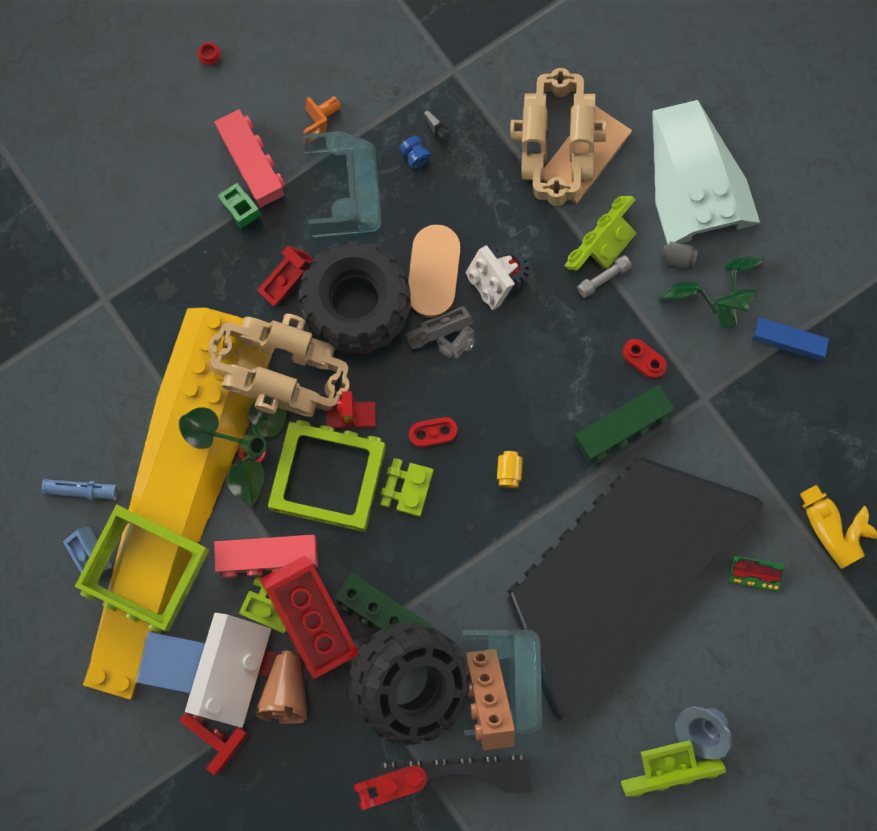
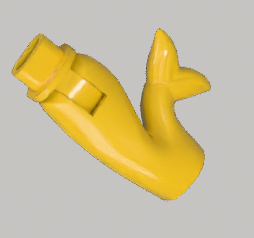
(828, 527)

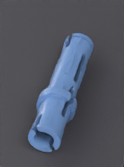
(78, 489)

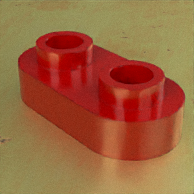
(643, 359)
(432, 430)

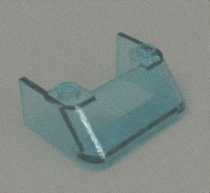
(362, 209)
(525, 691)

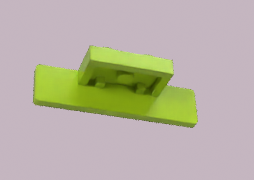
(607, 238)
(670, 767)

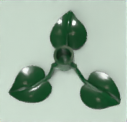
(726, 303)
(244, 479)

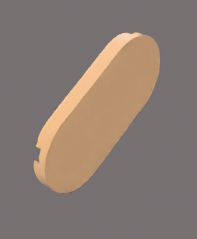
(434, 270)

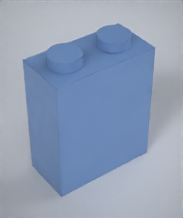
(169, 662)

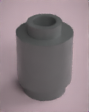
(679, 255)

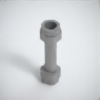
(620, 266)

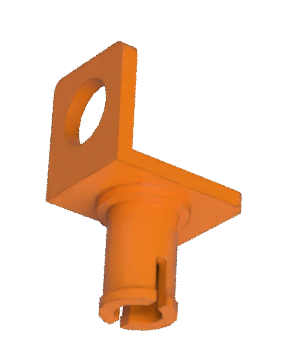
(319, 114)

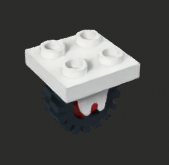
(497, 273)

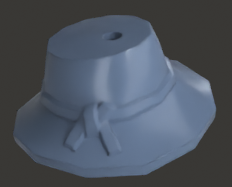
(706, 731)

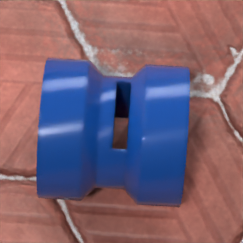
(415, 151)

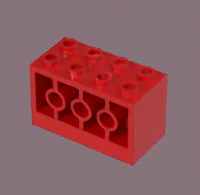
(309, 616)

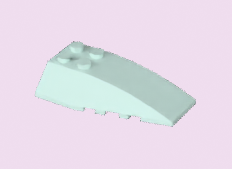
(696, 176)

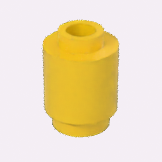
(509, 469)

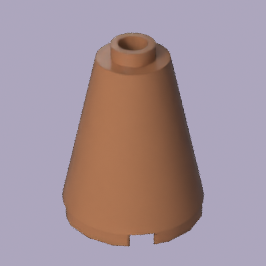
(284, 691)

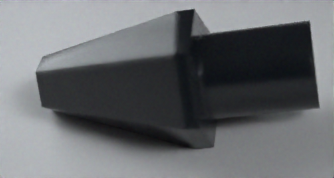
(438, 129)

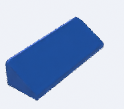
(790, 339)

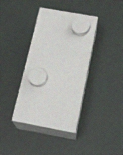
(228, 669)

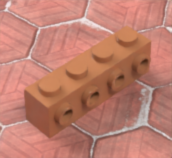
(489, 701)

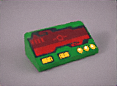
(756, 573)

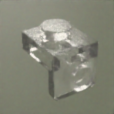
(462, 342)

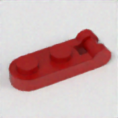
(391, 786)

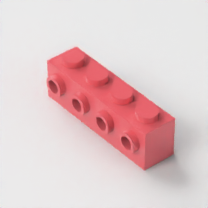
(249, 157)
(262, 554)

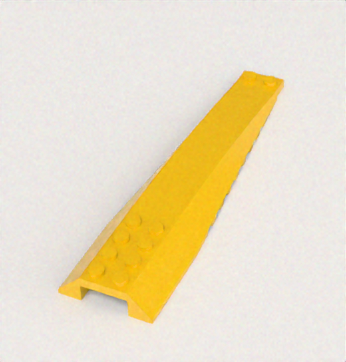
(172, 489)

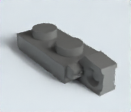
(439, 326)

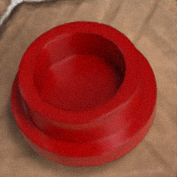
(209, 53)

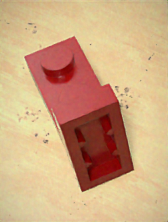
(285, 275)
(350, 414)
(216, 740)

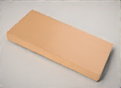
(561, 166)

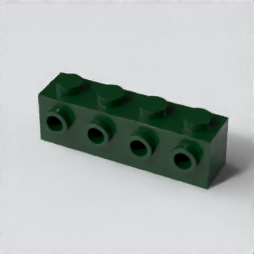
(624, 424)
(373, 605)

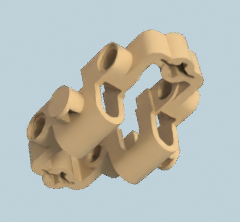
(582, 129)
(273, 384)

